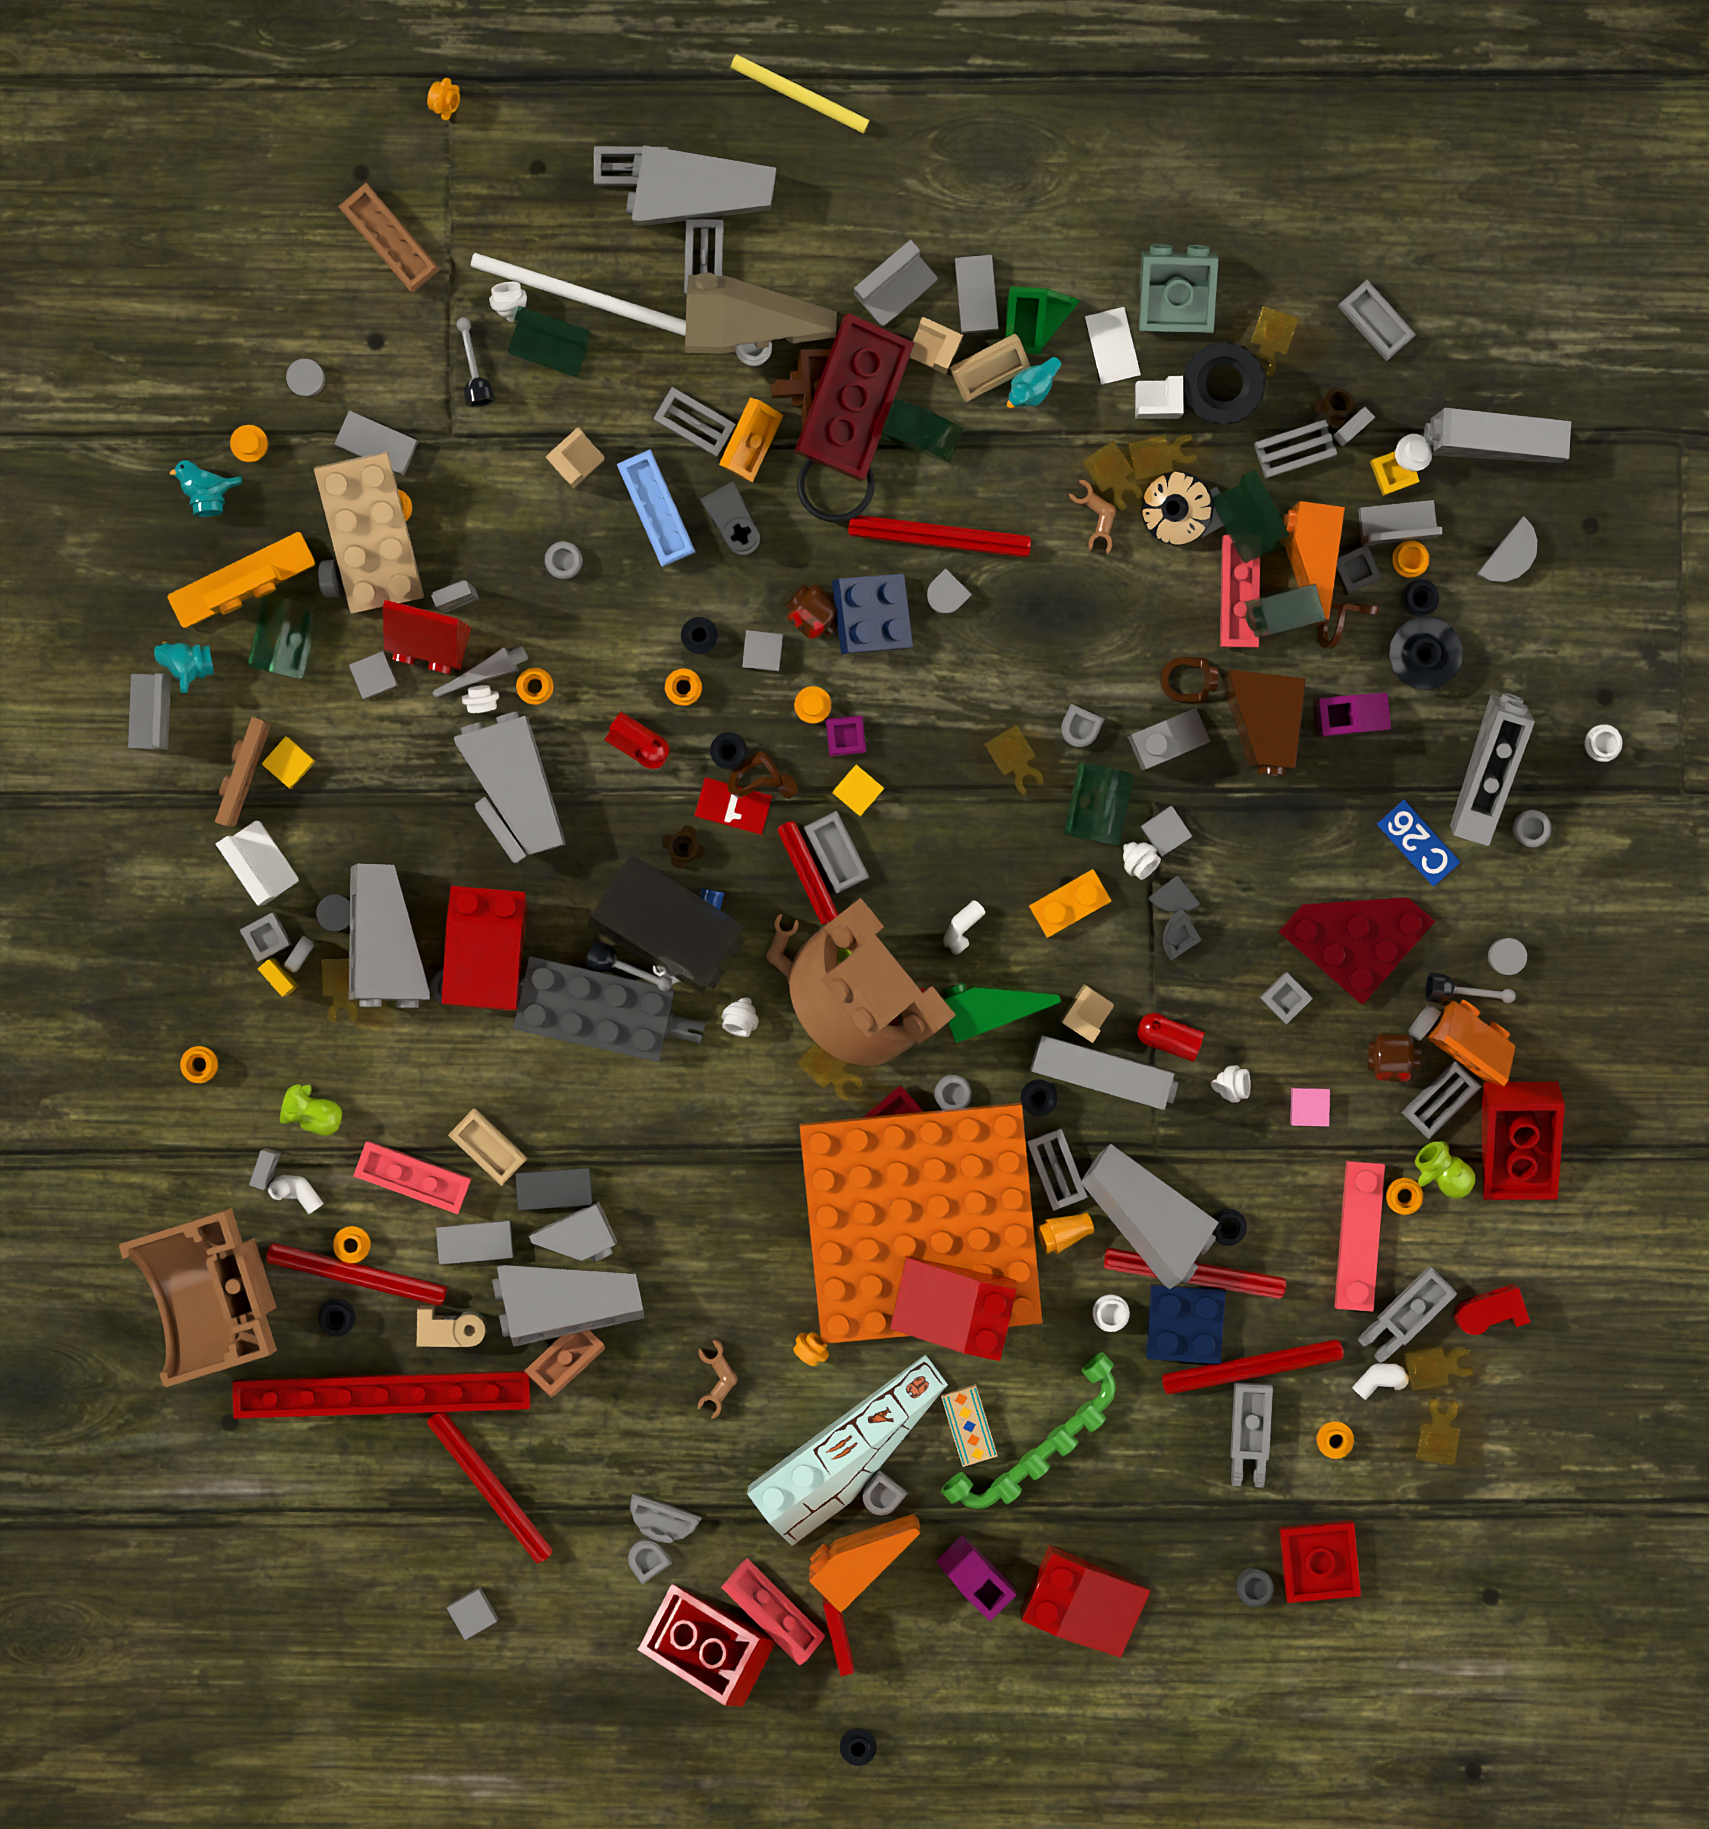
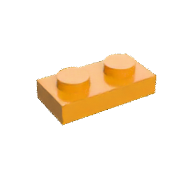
(751, 439)
(1069, 903)

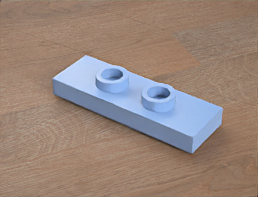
(656, 508)

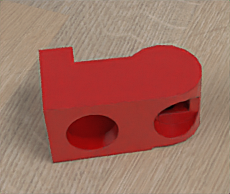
(1481, 1311)

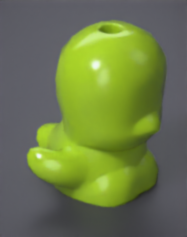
(312, 1114)
(1449, 1172)

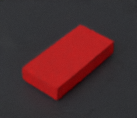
(839, 1638)

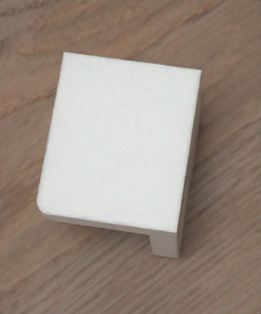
(1159, 399)

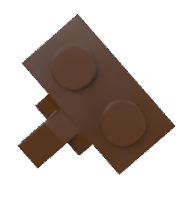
(803, 382)

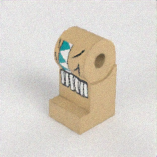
(449, 1331)

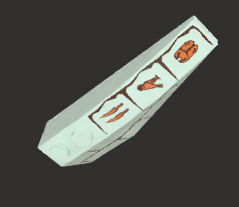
(845, 1455)

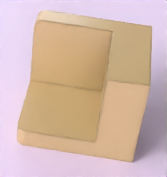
(935, 345)
(575, 457)
(1087, 1013)

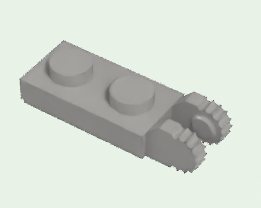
(1409, 1312)
(1251, 1430)

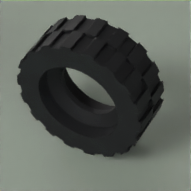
(1211, 357)

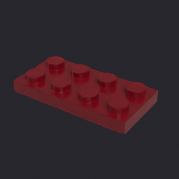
(854, 397)

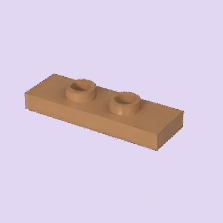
(389, 238)
(235, 787)

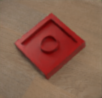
(1319, 1561)

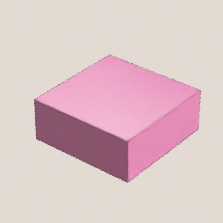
(1310, 1106)

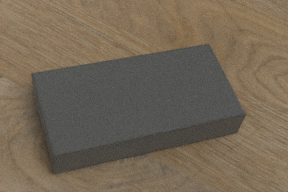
(554, 1188)

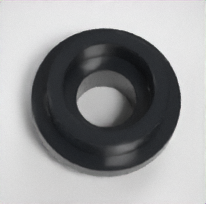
(1430, 592)
(699, 647)
(716, 750)
(1041, 1109)
(1238, 1232)
(328, 1325)
(858, 1735)

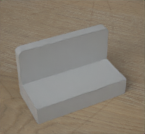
(895, 284)
(1398, 523)
(149, 711)

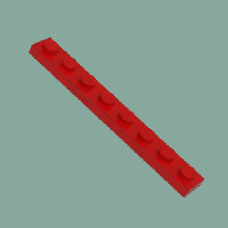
(381, 1394)

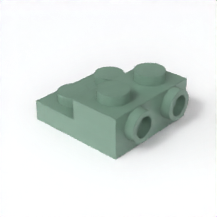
(1178, 289)

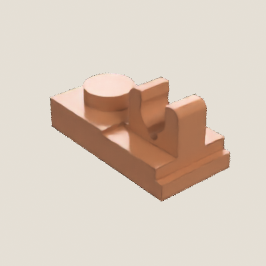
(564, 1361)

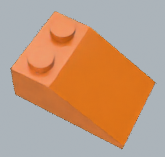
(1315, 547)
(1473, 1042)
(857, 1559)

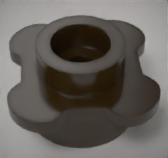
(1340, 399)
(673, 843)

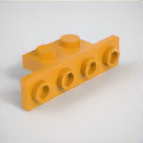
(245, 578)

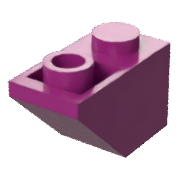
(1351, 714)
(976, 1577)

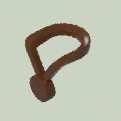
(1322, 628)
(1211, 680)
(784, 783)

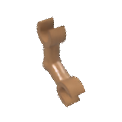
(1104, 509)
(775, 954)
(727, 1377)

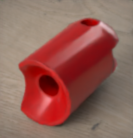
(638, 741)
(1170, 1036)

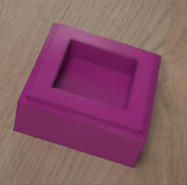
(845, 735)

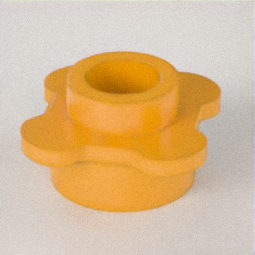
(443, 98)

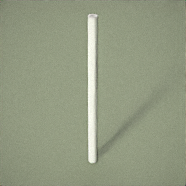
(578, 293)

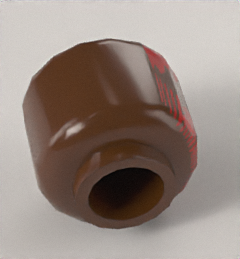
(813, 611)
(1393, 1057)

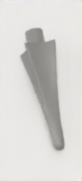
(496, 665)

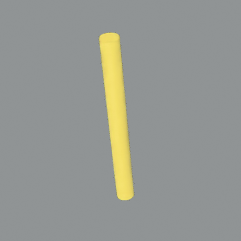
(799, 93)

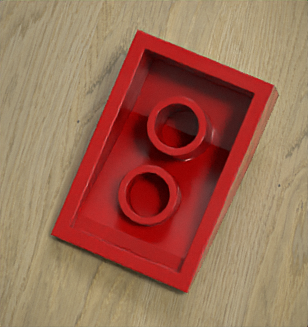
(424, 636)
(484, 948)
(1521, 1140)
(954, 1307)
(1083, 1602)
(707, 1646)

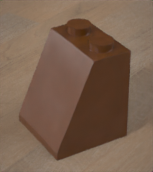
(1266, 717)

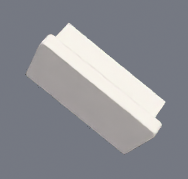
(258, 863)

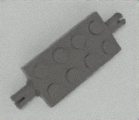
(599, 1010)

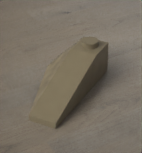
(734, 313)

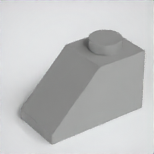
(1169, 739)
(579, 1235)

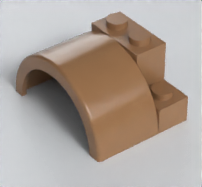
(853, 1002)
(207, 1294)

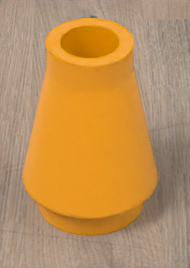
(1062, 1232)

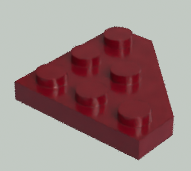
(1357, 939)

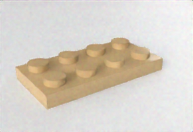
(369, 531)

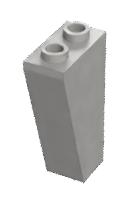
(695, 186)
(1498, 436)
(1492, 768)
(514, 778)
(382, 942)
(1104, 1072)
(1150, 1215)
(563, 1301)

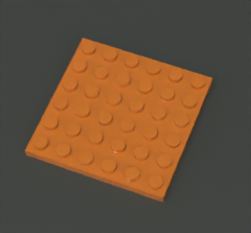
(919, 1188)

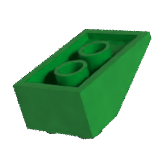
(986, 1008)

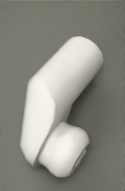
(960, 924)
(295, 1188)
(1381, 1375)

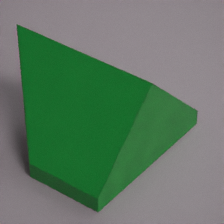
(1036, 315)

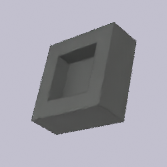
(1357, 569)

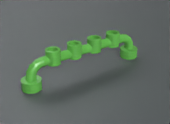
(1059, 1440)

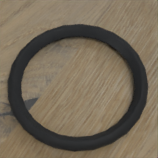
(827, 517)

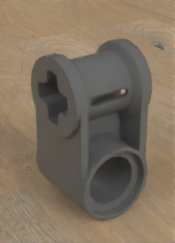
(730, 514)

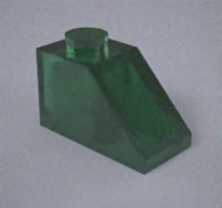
(921, 431)
(1284, 610)

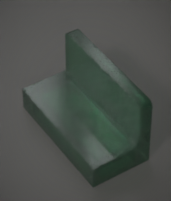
(549, 342)
(1251, 518)
(283, 636)
(1099, 803)

